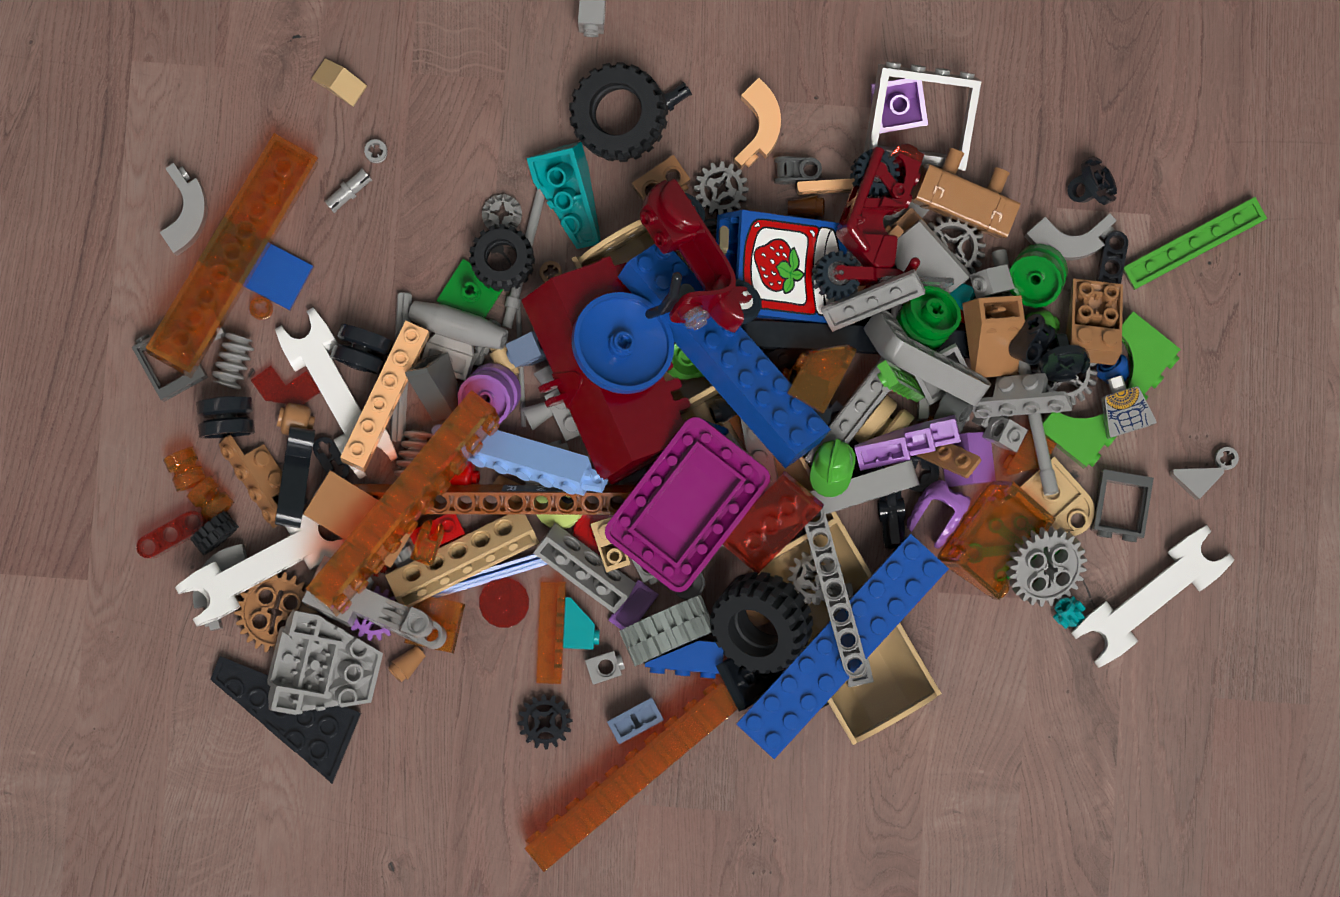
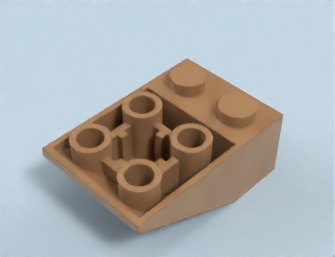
(1096, 319)
(990, 329)

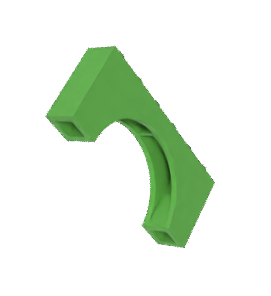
(1148, 357)

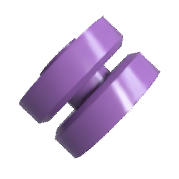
(496, 386)

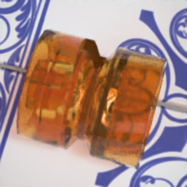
(185, 469)
(217, 504)

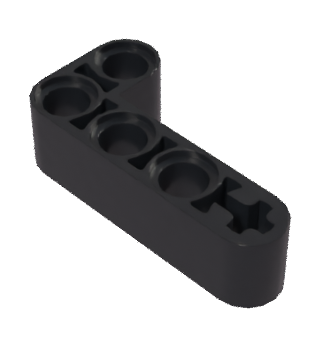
(294, 477)

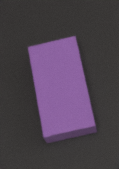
(634, 607)

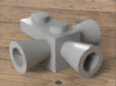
(539, 413)

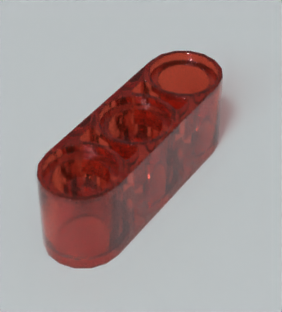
(158, 535)

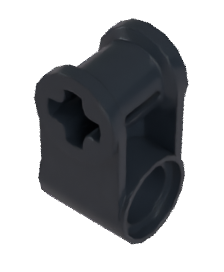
(1032, 341)

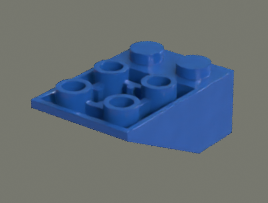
(696, 657)

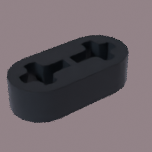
(323, 459)

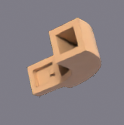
(767, 111)

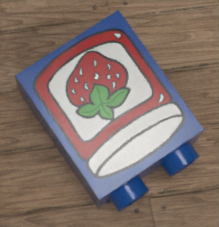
(778, 261)

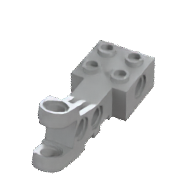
(386, 613)

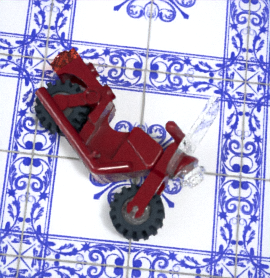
(862, 224)

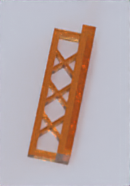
(551, 633)

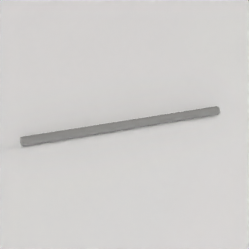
(521, 374)

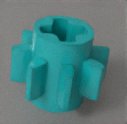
(1069, 612)

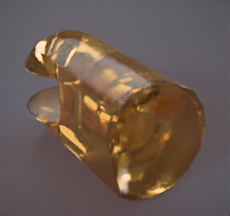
(427, 545)

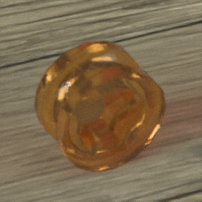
(262, 316)

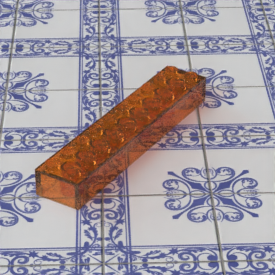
(232, 255)
(404, 504)
(632, 777)

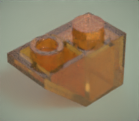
(1025, 458)

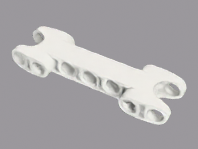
(314, 354)
(1188, 568)
(223, 586)

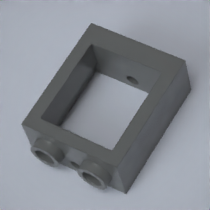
(173, 388)
(1129, 480)

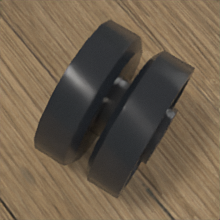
(360, 352)
(225, 414)

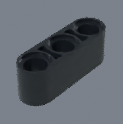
(1114, 256)

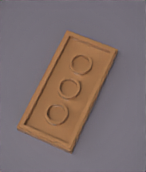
(341, 509)

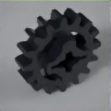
(536, 713)

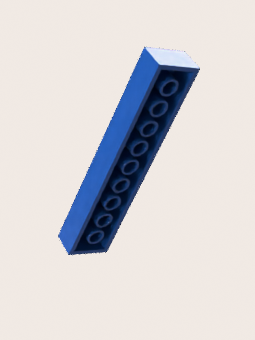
(731, 364)
(818, 669)

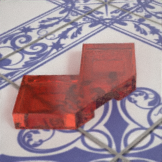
(274, 390)

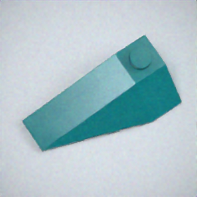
(567, 186)

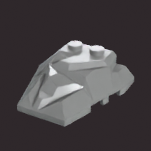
(320, 666)

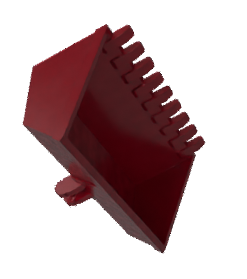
(616, 428)

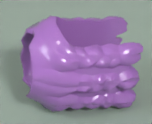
(939, 491)

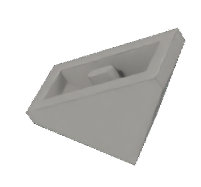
(1196, 480)

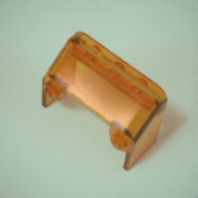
(819, 374)

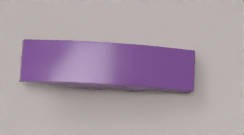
(907, 442)

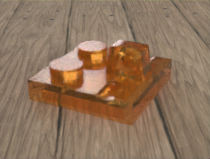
(445, 613)

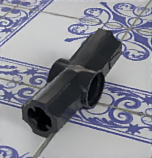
(892, 515)

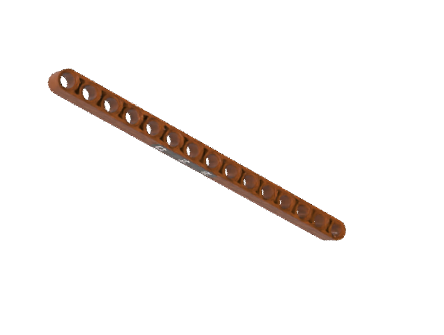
(528, 494)

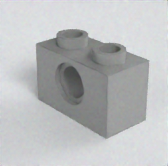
(591, 17)

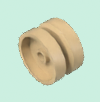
(880, 421)

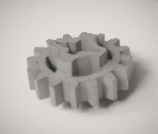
(710, 183)
(804, 575)

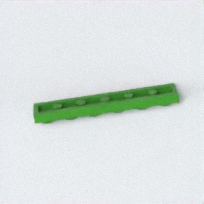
(1194, 243)
(899, 381)

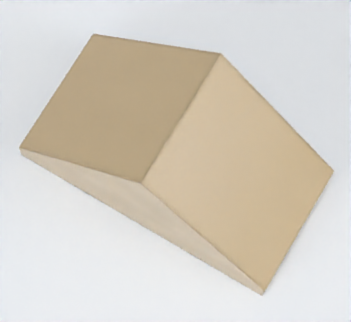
(339, 82)

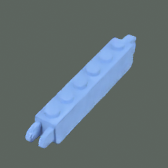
(537, 463)

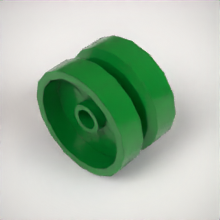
(1038, 275)
(930, 317)

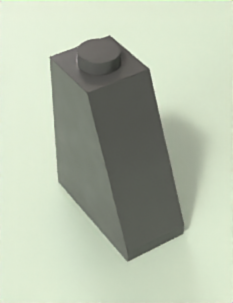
(435, 385)

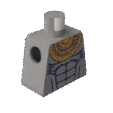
(1125, 409)

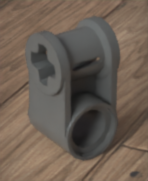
(795, 170)
(953, 405)

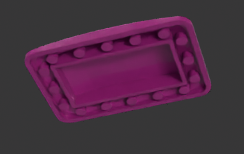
(687, 504)

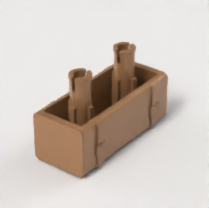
(964, 200)

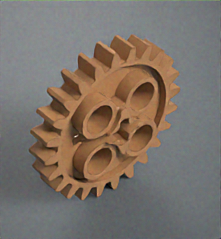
(253, 606)

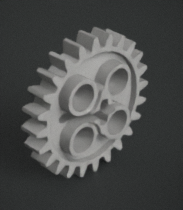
(1068, 561)

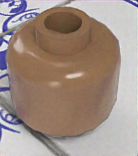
(296, 416)

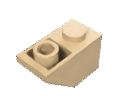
(610, 554)

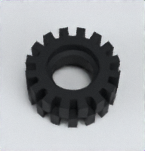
(214, 532)

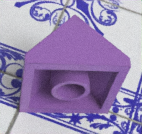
(903, 105)
(984, 471)

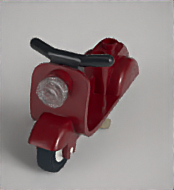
(678, 224)

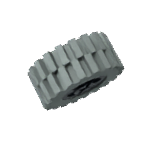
(667, 630)

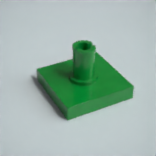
(468, 293)

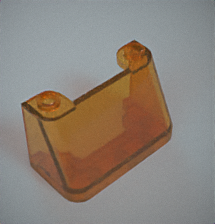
(989, 533)

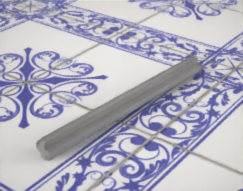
(398, 418)

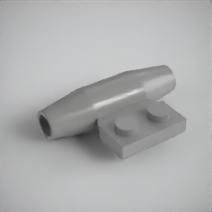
(456, 334)

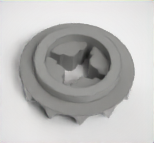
(494, 204)

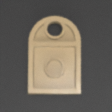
(1068, 501)

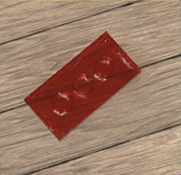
(772, 522)

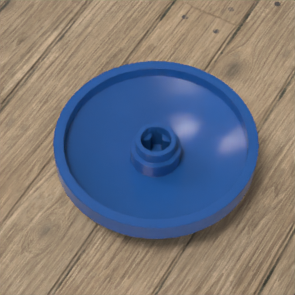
(620, 345)

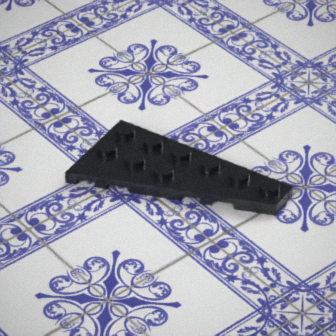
(314, 735)

